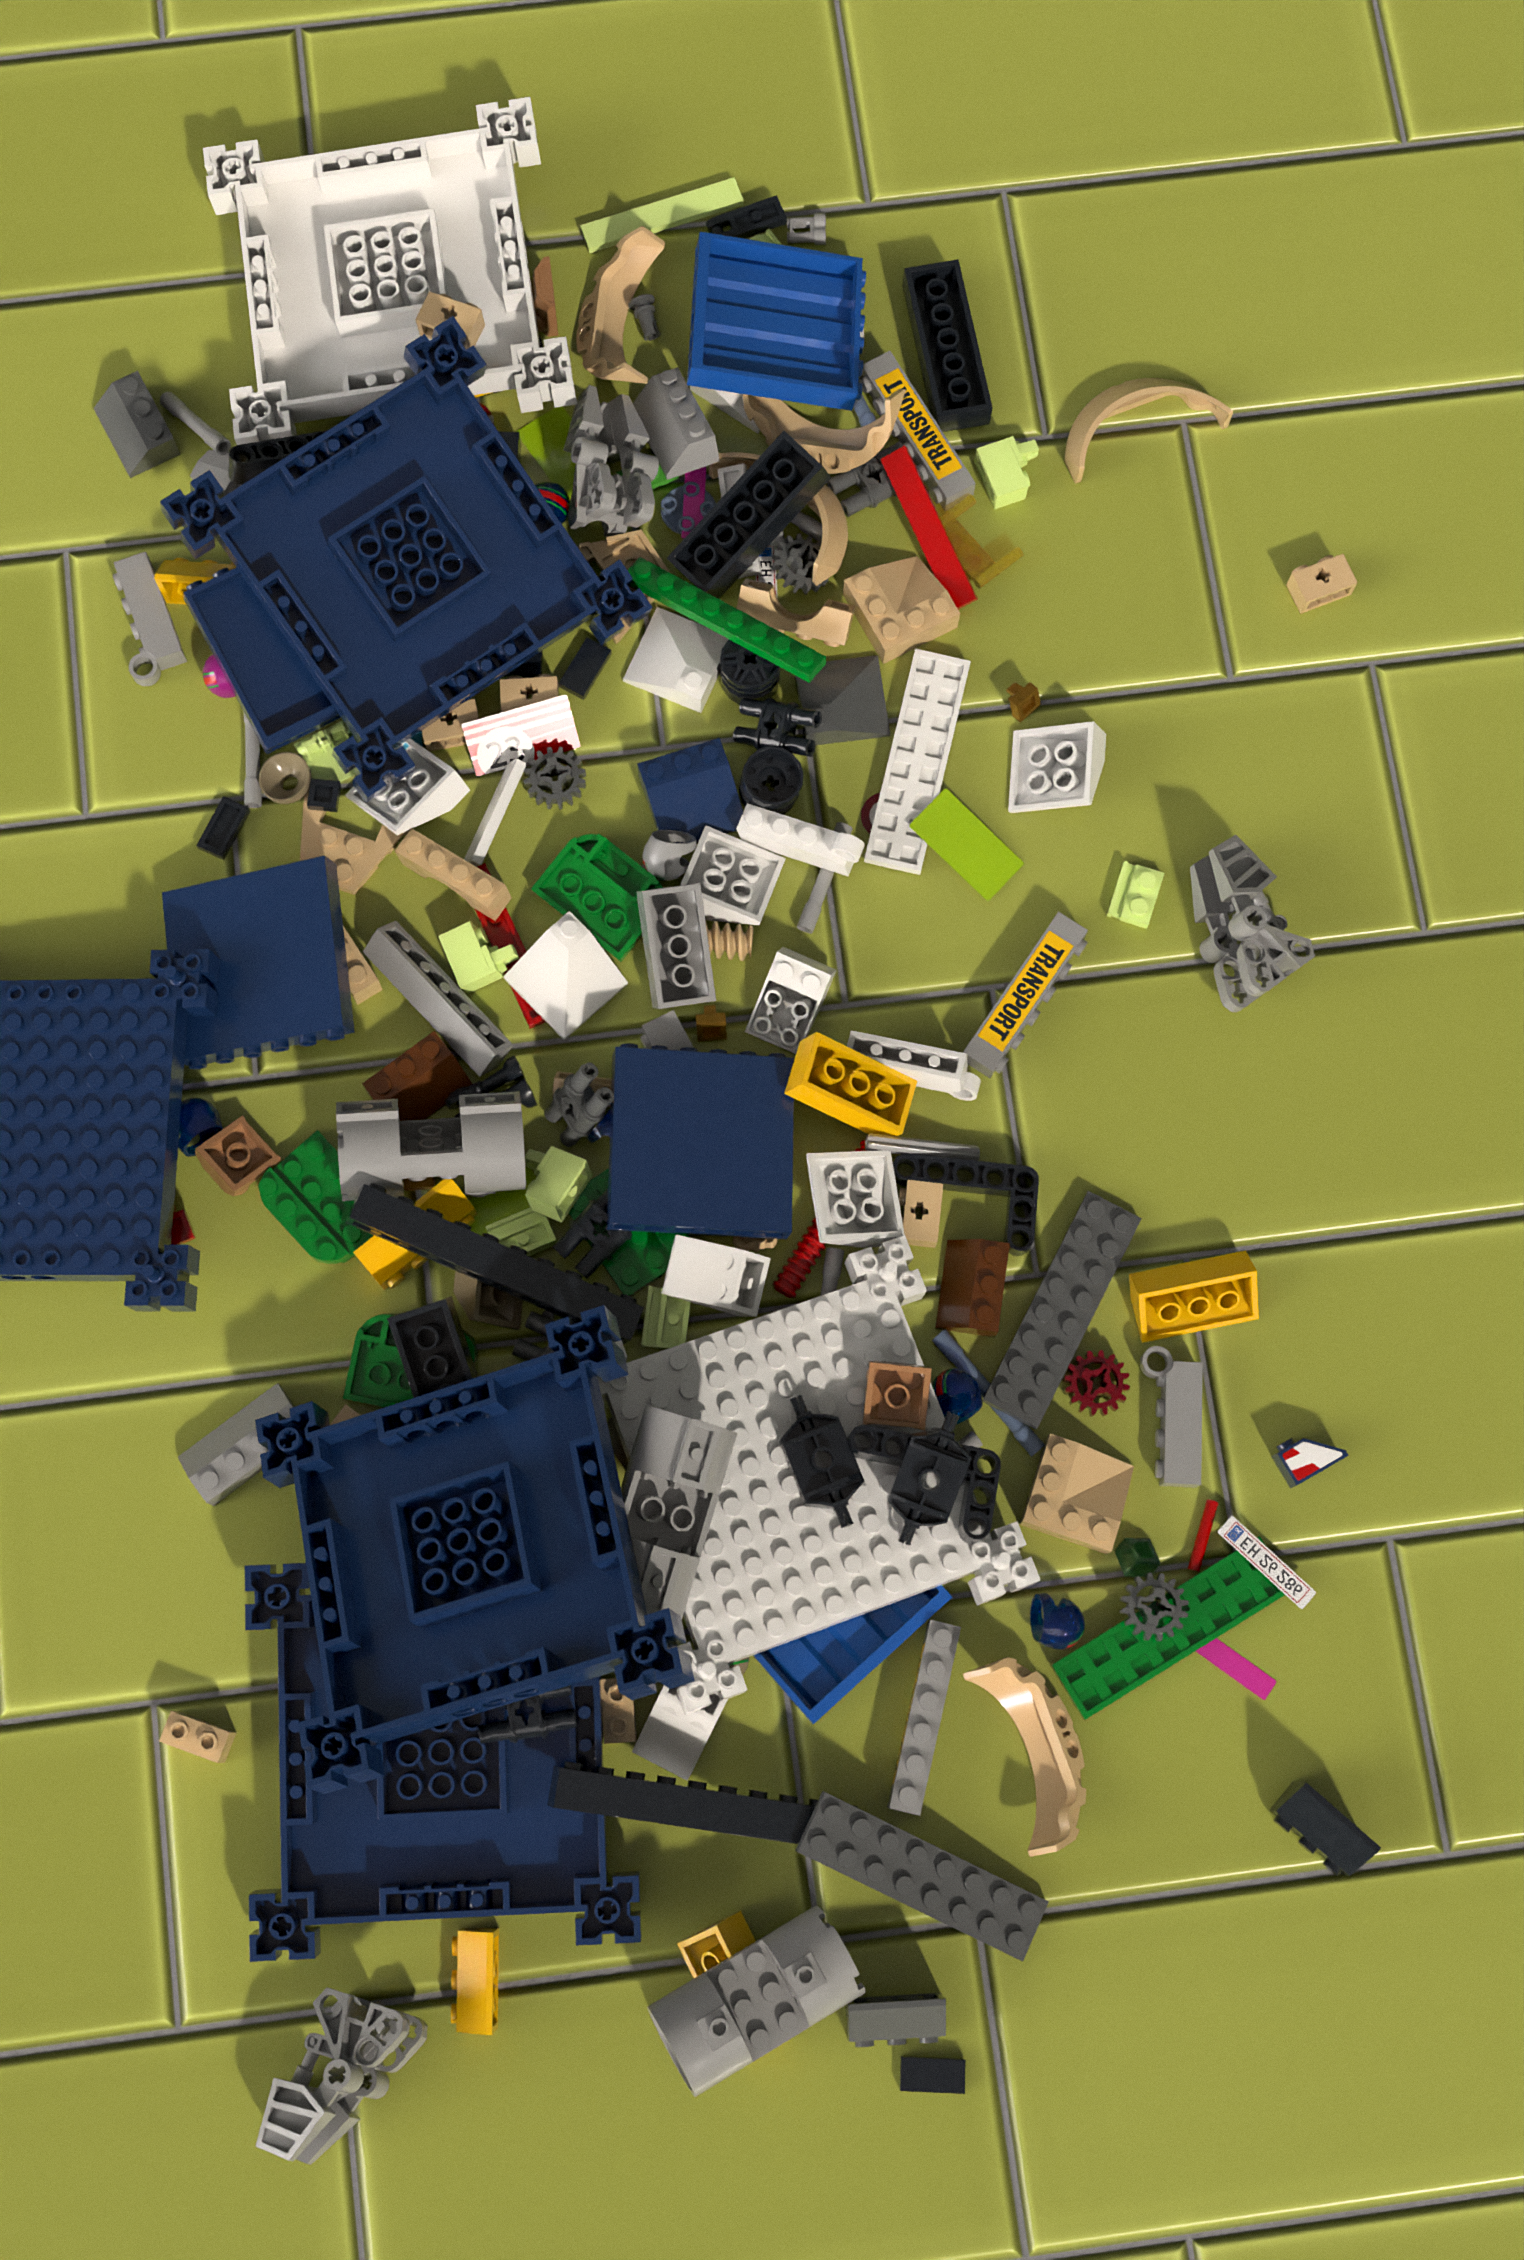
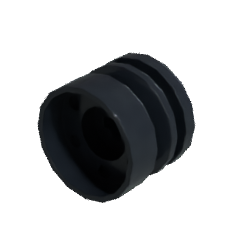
(748, 681)
(775, 767)

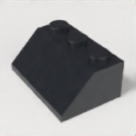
(1323, 1829)

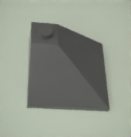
(849, 699)

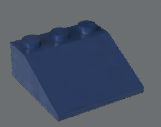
(692, 790)

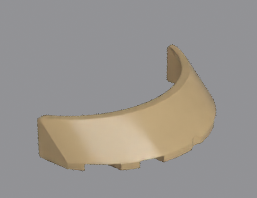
(606, 308)
(1126, 397)
(833, 448)
(824, 504)
(1050, 1745)

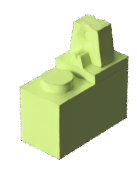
(1001, 469)
(472, 960)
(558, 1181)

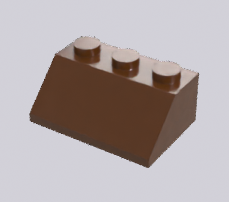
(419, 1079)
(972, 1286)

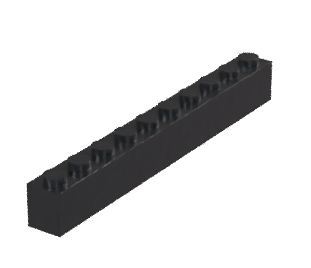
(486, 1259)
(678, 1804)

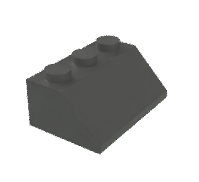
(135, 425)
(896, 2019)

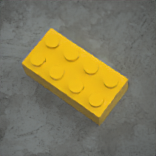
(850, 1086)

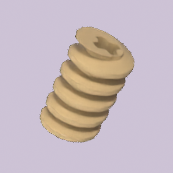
(730, 940)

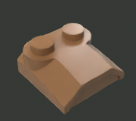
(544, 298)
(236, 1157)
(896, 1394)

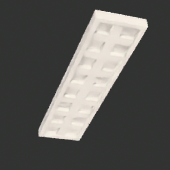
(917, 759)

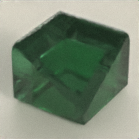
(1137, 1557)

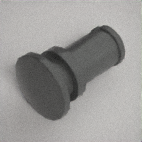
(644, 313)

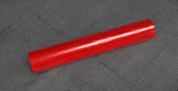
(1203, 1535)

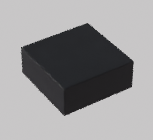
(324, 795)

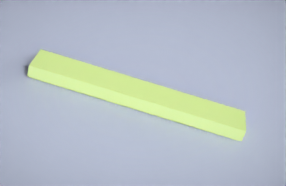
(663, 214)

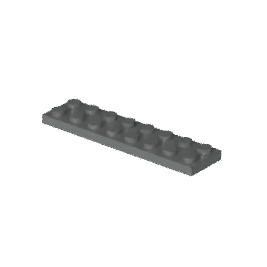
(1061, 1310)
(922, 1876)

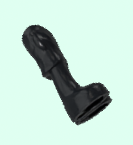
(508, 1074)

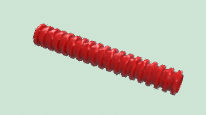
(802, 1258)

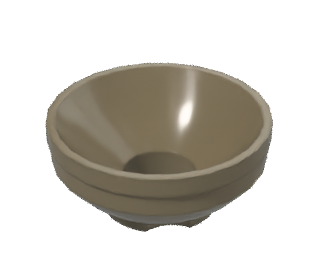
(280, 768)

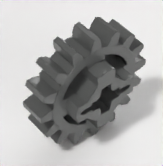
(795, 563)
(567, 776)
(1156, 1593)

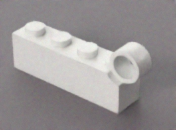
(799, 840)
(928, 1065)

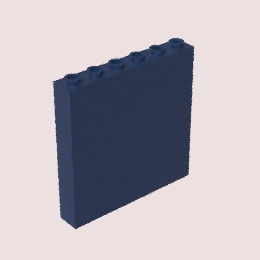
(258, 661)
(278, 963)
(700, 1142)

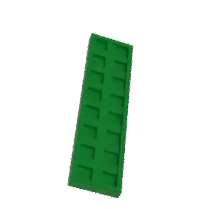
(1123, 1661)

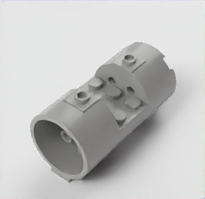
(479, 1144)
(671, 1501)
(756, 2000)

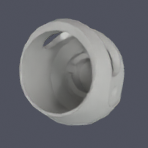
(663, 856)

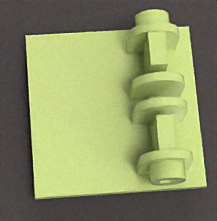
(318, 752)

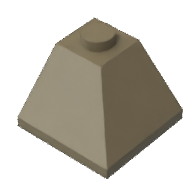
(487, 1303)

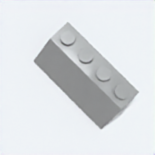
(675, 425)
(676, 946)
(232, 1450)

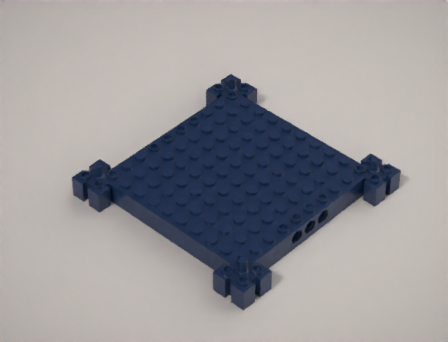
(407, 558)
(96, 1127)
(468, 1551)
(446, 1827)

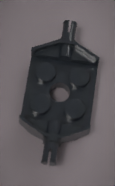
(929, 1452)
(822, 1486)

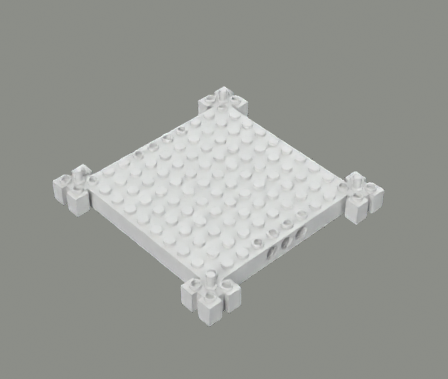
(353, 245)
(769, 1559)

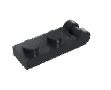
(749, 219)

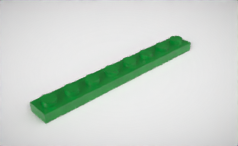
(726, 620)

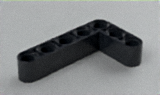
(254, 458)
(980, 1185)
(974, 1477)

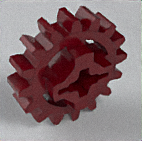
(1108, 1390)

